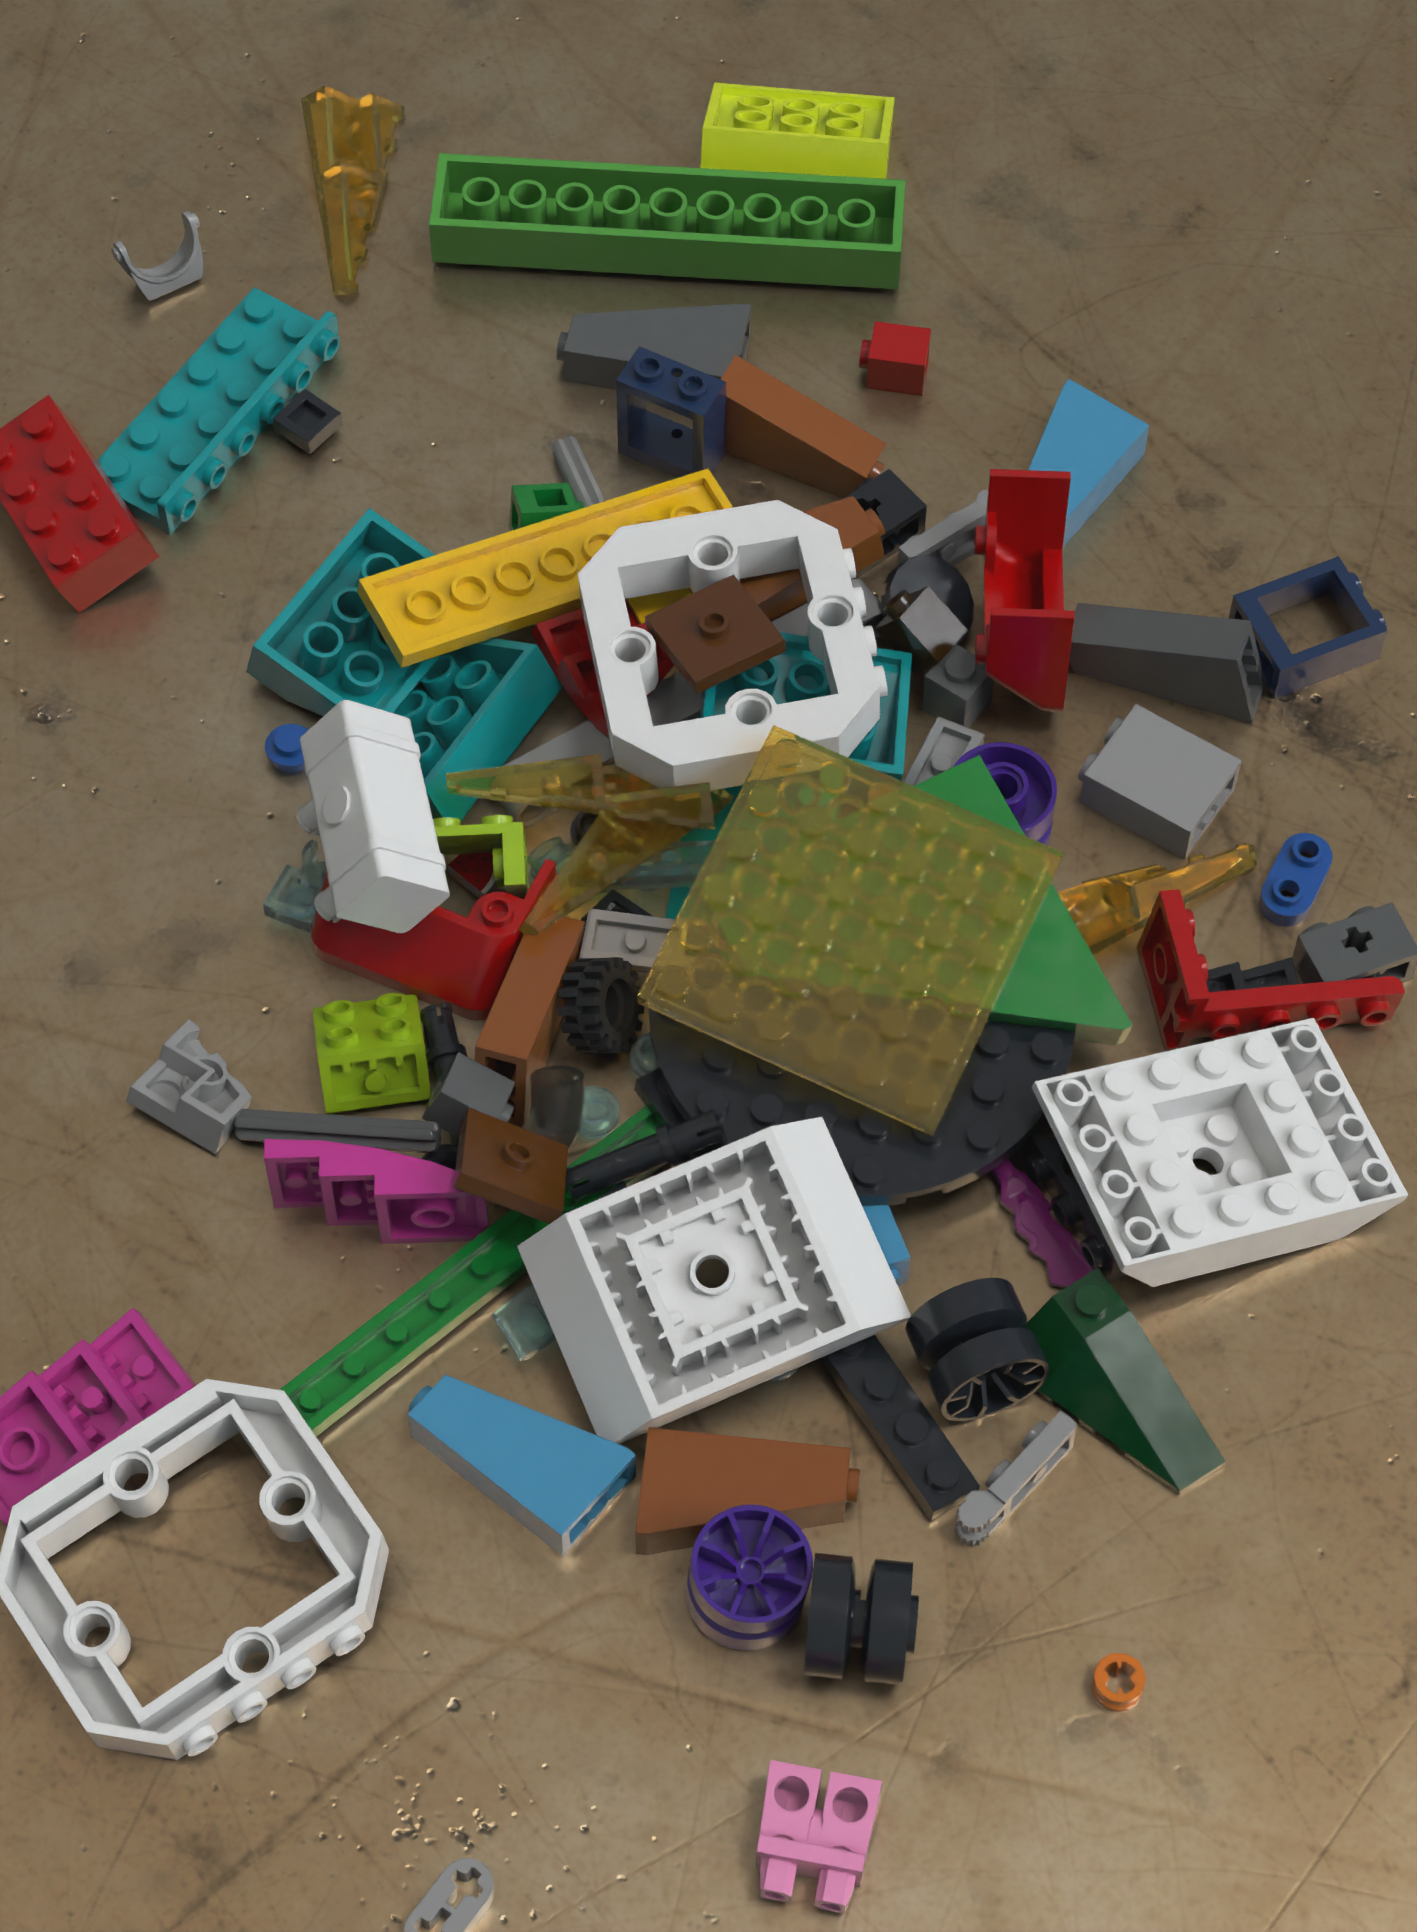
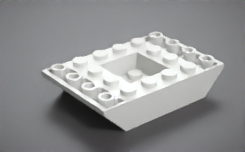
(1258, 1106)
(658, 1342)

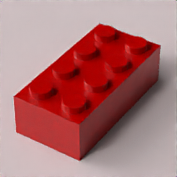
(68, 506)

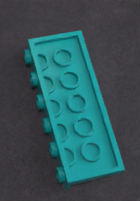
(216, 407)

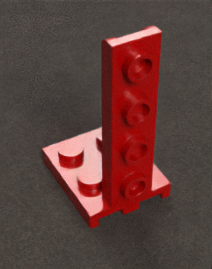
(1187, 1010)

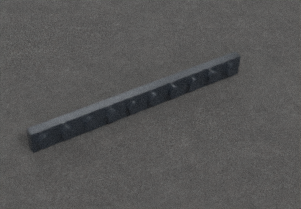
(871, 1385)

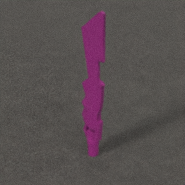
(1037, 1226)

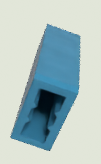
(1094, 444)
(522, 1460)

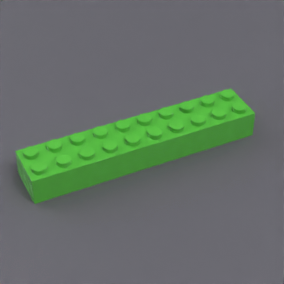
(667, 221)

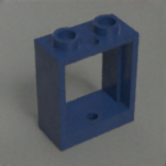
(661, 441)
(1289, 671)

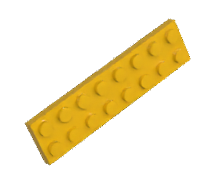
(514, 575)

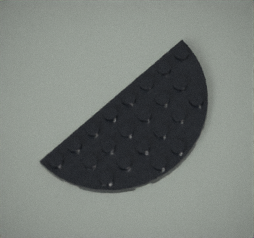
(884, 1158)

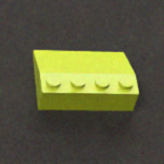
(797, 131)

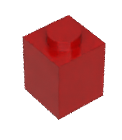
(896, 358)

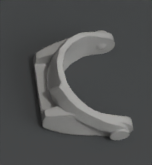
(176, 272)

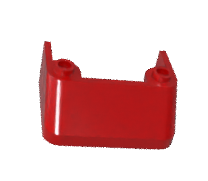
(1024, 612)
(443, 955)

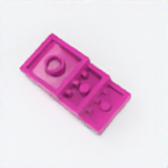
(374, 1186)
(83, 1404)

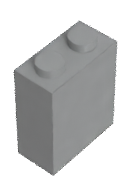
(1158, 780)

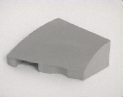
(191, 1091)

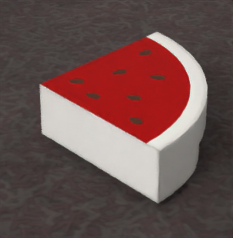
(474, 872)

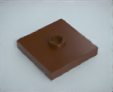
(715, 634)
(511, 1166)

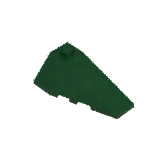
(1118, 1383)

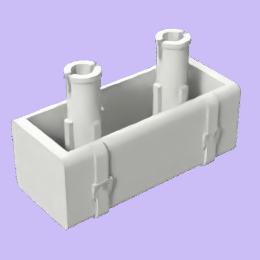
(371, 819)

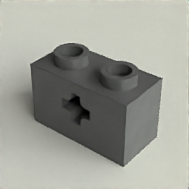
(1359, 947)

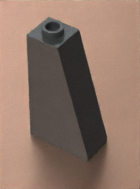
(695, 336)
(1171, 657)

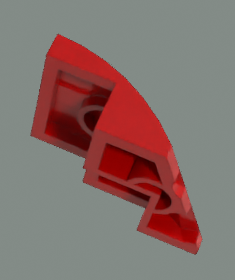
(568, 653)

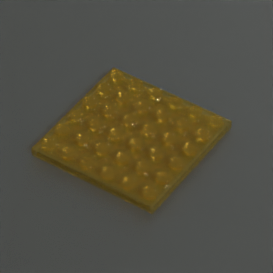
(851, 929)

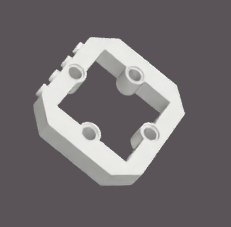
(694, 555)
(219, 1693)

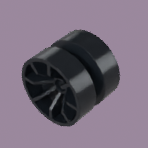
(977, 1349)
(879, 1625)

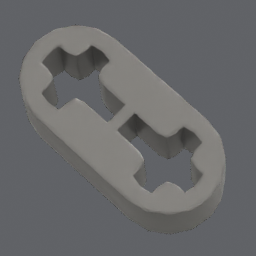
(443, 1893)

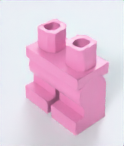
(815, 1841)

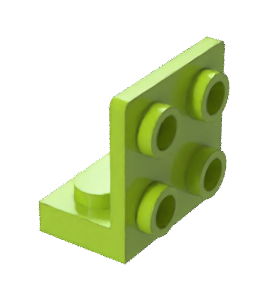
(494, 835)
(371, 1052)

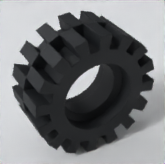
(601, 1005)

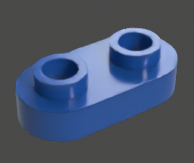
(1298, 876)

